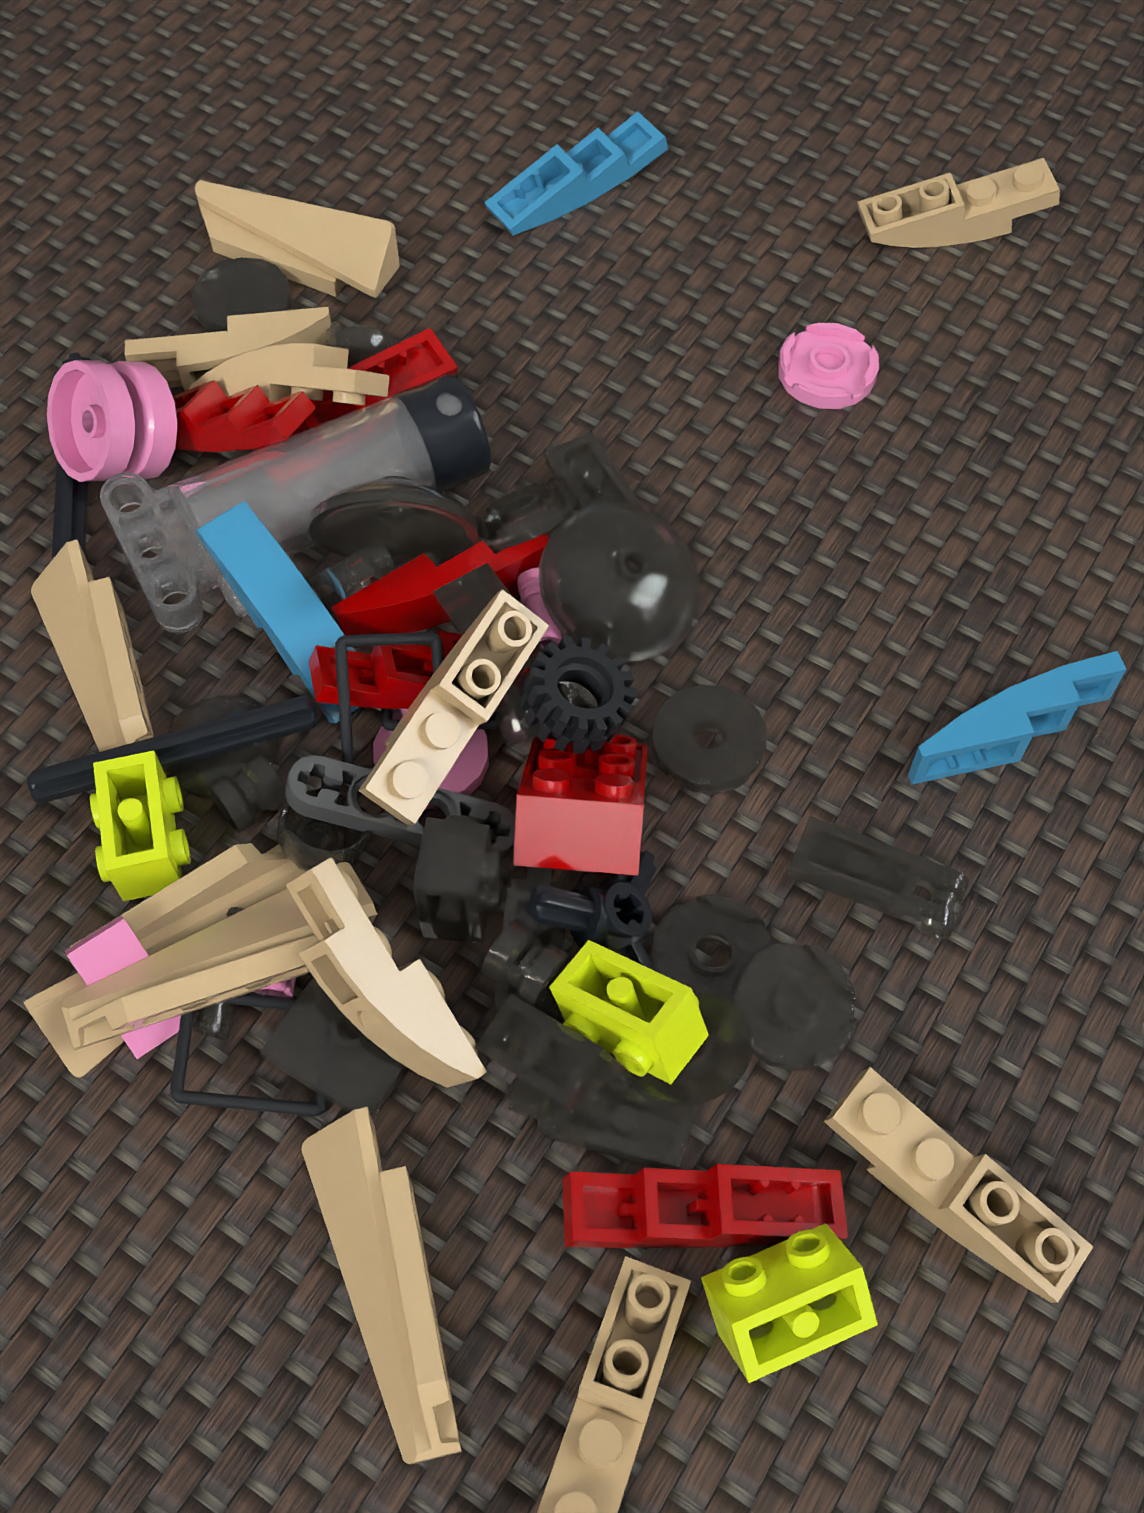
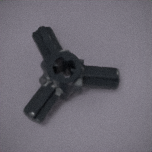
(608, 915)

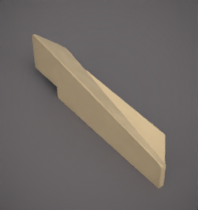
(304, 240)
(93, 647)
(185, 907)
(201, 970)
(388, 1281)

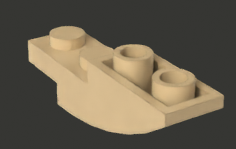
(950, 214)
(188, 357)
(297, 367)
(452, 707)
(390, 1005)
(956, 1191)
(616, 1392)

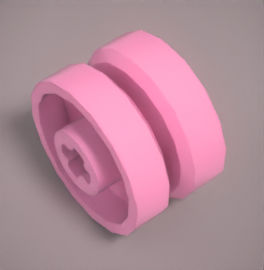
(111, 419)

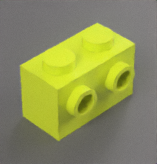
(138, 825)
(630, 1011)
(789, 1301)

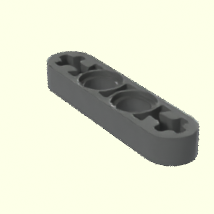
(385, 825)

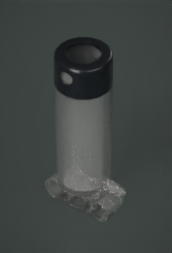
(418, 434)

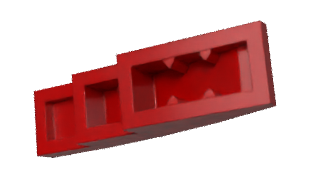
(407, 365)
(237, 422)
(406, 597)
(384, 679)
(700, 1207)

